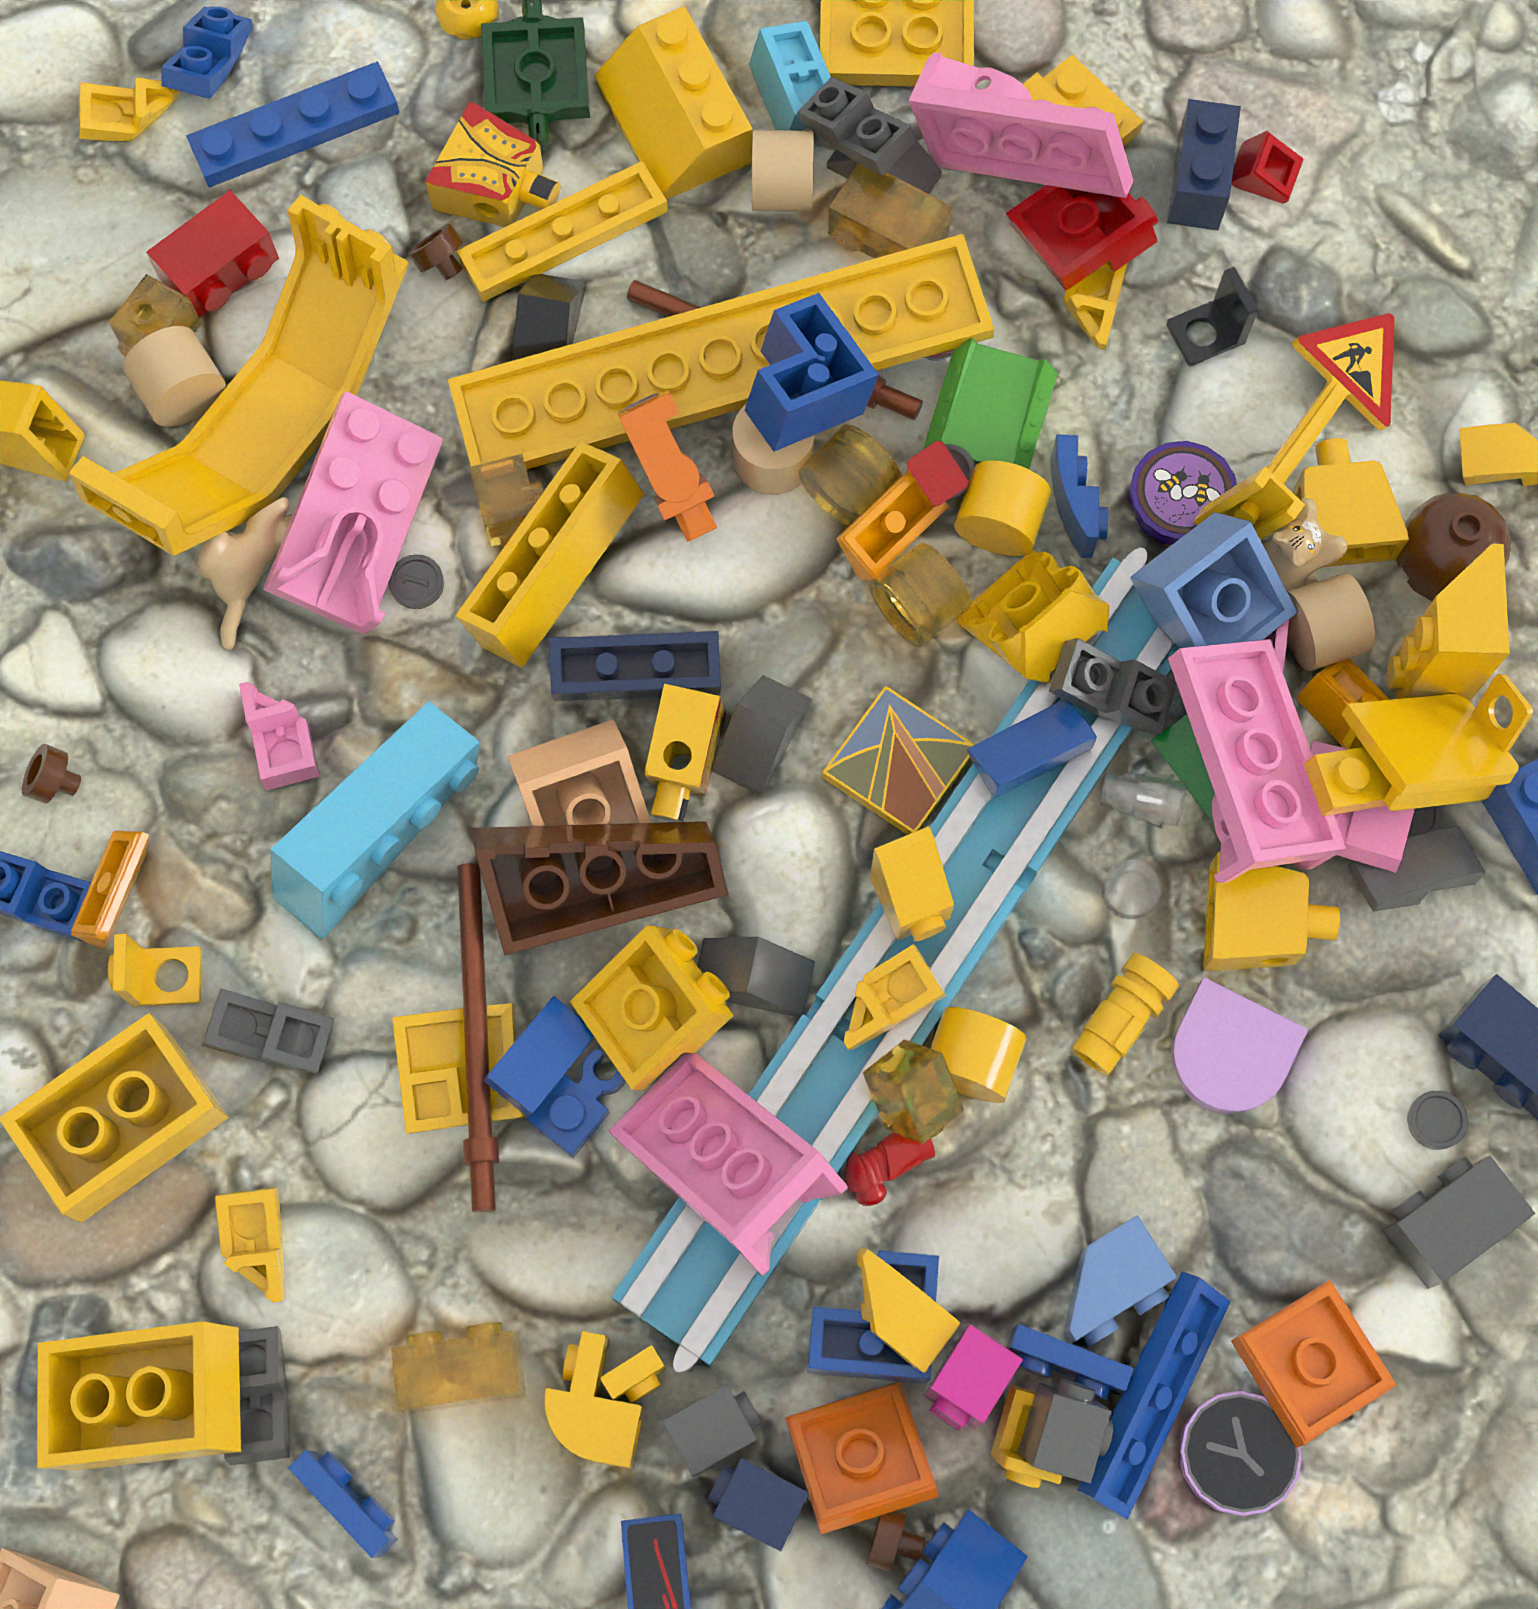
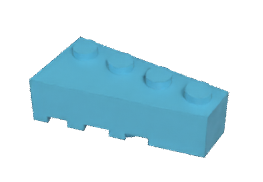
(371, 818)

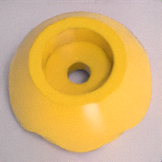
(465, 22)

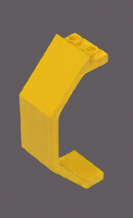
(276, 404)

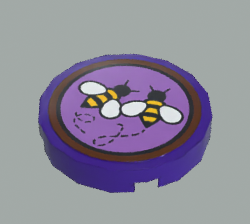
(1174, 486)

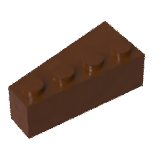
(592, 876)

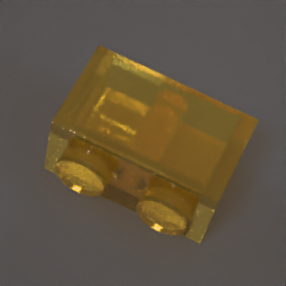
(885, 215)

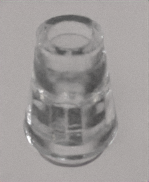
(1146, 797)

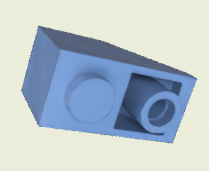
(1112, 1276)

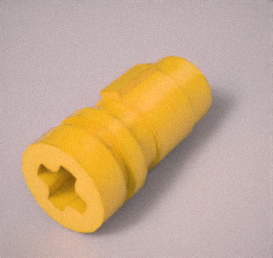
(1124, 1013)

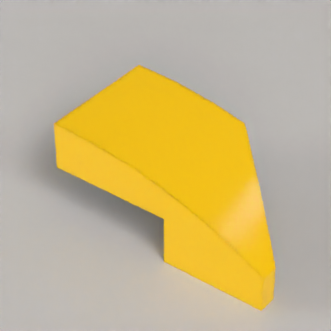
(121, 112)
(1095, 301)
(1498, 454)
(891, 996)
(253, 1238)
(902, 1313)

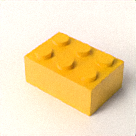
(113, 1118)
(138, 1396)

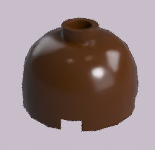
(1447, 538)

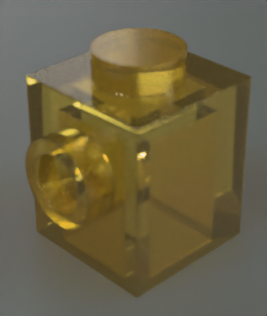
(150, 309)
(504, 496)
(913, 1091)

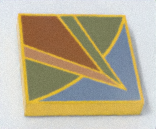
(898, 761)

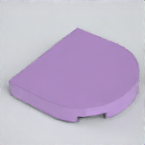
(1232, 1050)

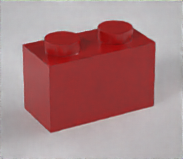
(214, 254)

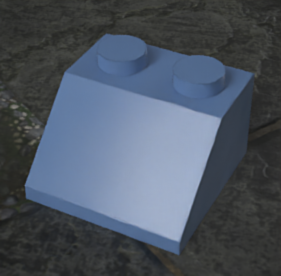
(1215, 586)

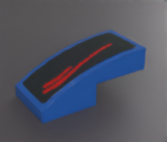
(655, 1563)

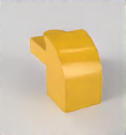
(591, 1425)

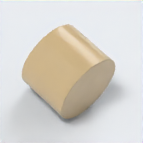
(782, 170)
(173, 376)
(761, 467)
(1330, 622)

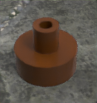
(437, 251)
(48, 774)
(892, 1540)

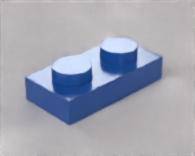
(1045, 1353)
(363, 1520)

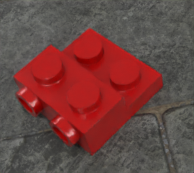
(1083, 230)

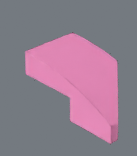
(279, 738)

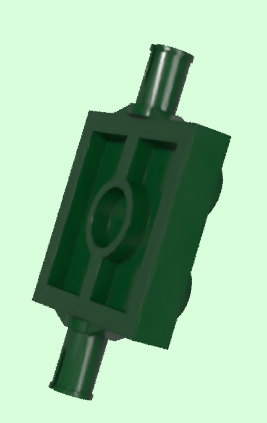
(535, 70)

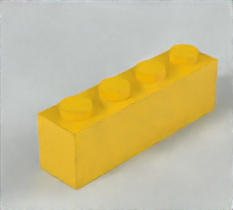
(550, 554)

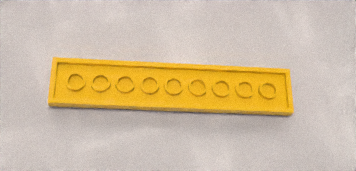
(709, 356)

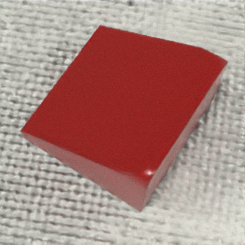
(1266, 168)
(937, 473)

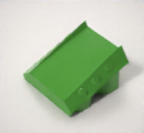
(992, 404)

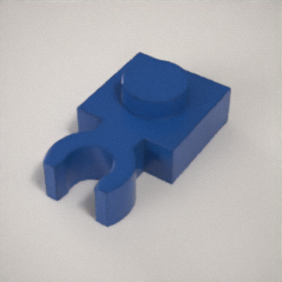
(573, 1110)

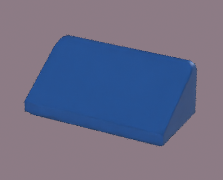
(1032, 747)

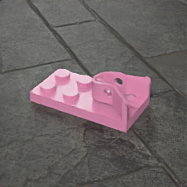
(1011, 136)
(354, 514)
(1253, 758)
(724, 1155)

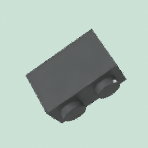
(1458, 1220)

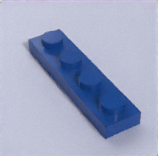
(293, 124)
(1156, 1393)

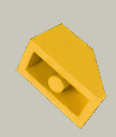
(912, 885)

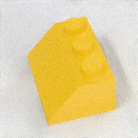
(675, 105)
(1458, 636)

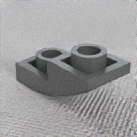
(855, 128)
(1112, 688)
(1428, 864)

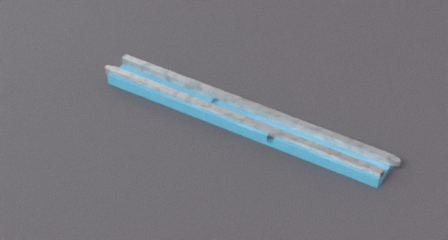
(991, 849)

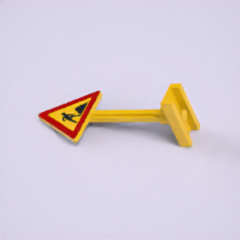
(1357, 368)

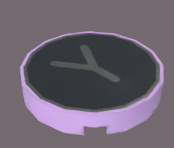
(1238, 1454)

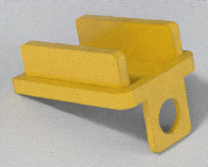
(1439, 745)

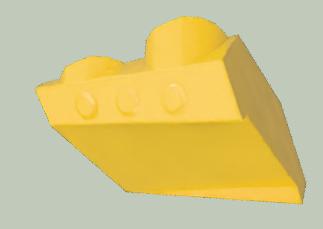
(1034, 612)

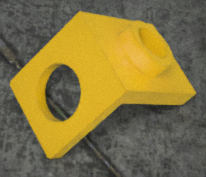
(134, 973)

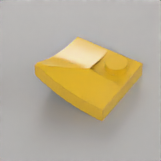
(434, 1066)

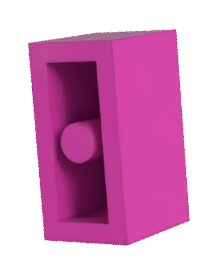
(971, 1380)

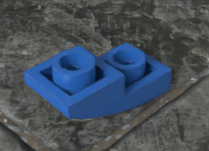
(208, 52)
(1075, 501)
(40, 895)
(540, 1057)

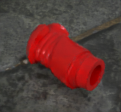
(884, 1163)

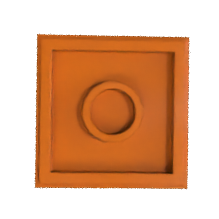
(1313, 1363)
(861, 1457)

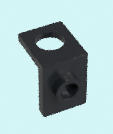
(1229, 314)

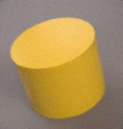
(1003, 508)
(979, 1052)

